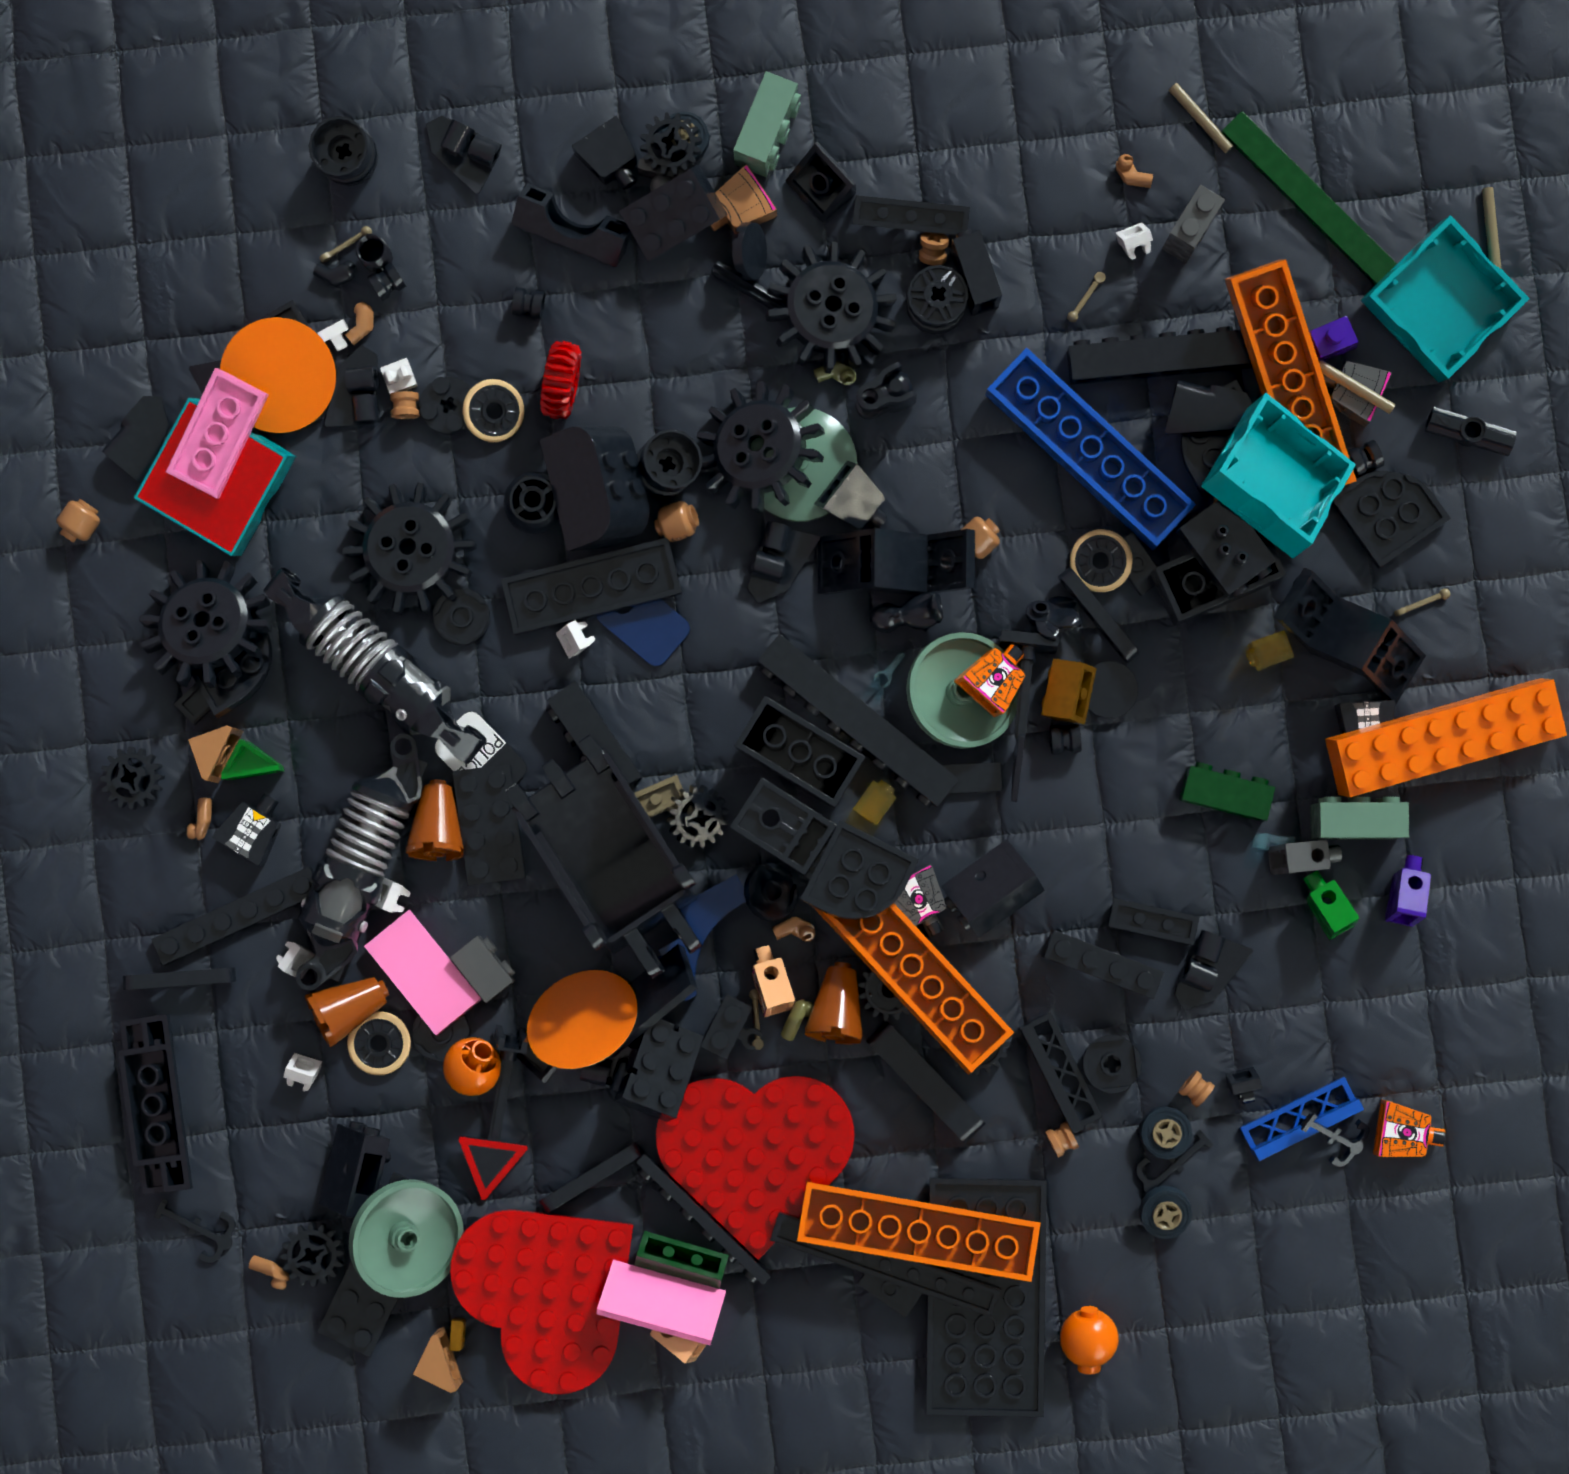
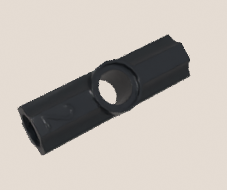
(1453, 427)

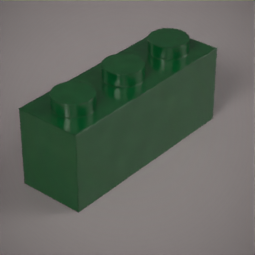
(1227, 792)
(681, 1260)

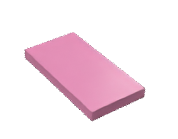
(217, 433)
(423, 972)
(661, 1302)

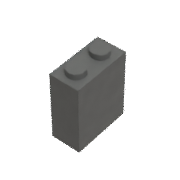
(1193, 223)

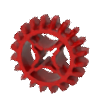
(560, 380)

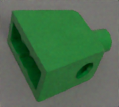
(1333, 917)

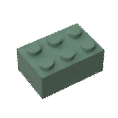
(767, 124)
(1359, 818)

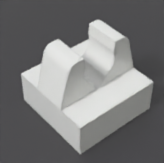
(1134, 237)
(334, 333)
(398, 376)
(573, 639)
(390, 895)
(294, 958)
(302, 1070)

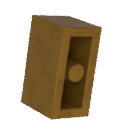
(1068, 691)

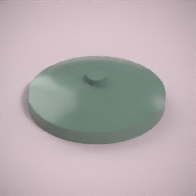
(834, 446)
(943, 706)
(405, 1238)

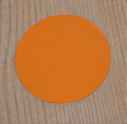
(288, 365)
(582, 1019)

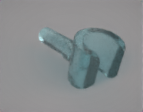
(890, 669)
(1263, 840)

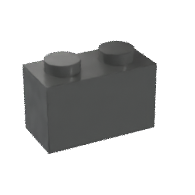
(483, 968)

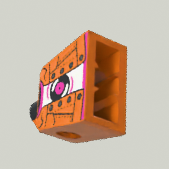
(993, 679)
(1404, 1132)

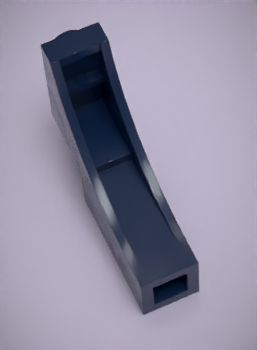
(707, 913)

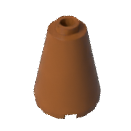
(435, 825)
(345, 1007)
(837, 1008)

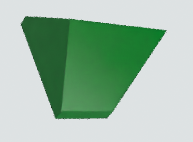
(249, 761)

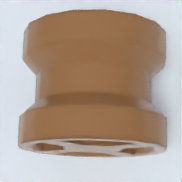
(933, 248)
(404, 405)
(1196, 1088)
(1062, 1139)

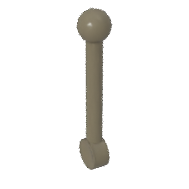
(328, 255)
(1099, 278)
(1444, 594)
(757, 1042)

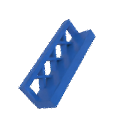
(1295, 1134)

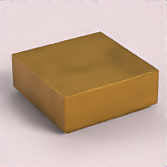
(457, 1334)

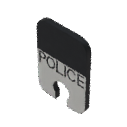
(493, 752)

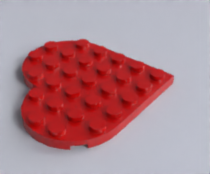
(755, 1151)
(543, 1287)

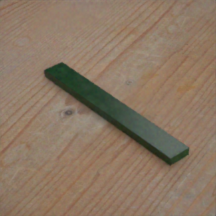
(1308, 198)

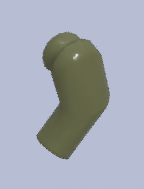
(840, 373)
(800, 1010)

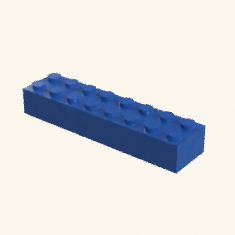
(1089, 449)

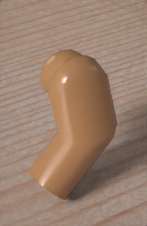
(1130, 175)
(364, 323)
(204, 817)
(796, 927)
(271, 1269)

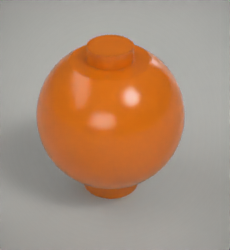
(472, 1066)
(1089, 1339)

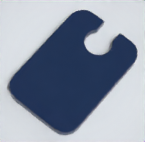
(649, 630)

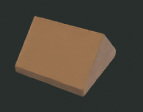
(213, 751)
(439, 1364)

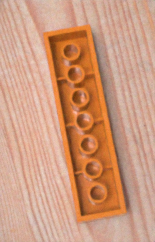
(1283, 348)
(1445, 737)
(925, 984)
(918, 1232)

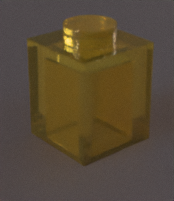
(1269, 651)
(875, 802)

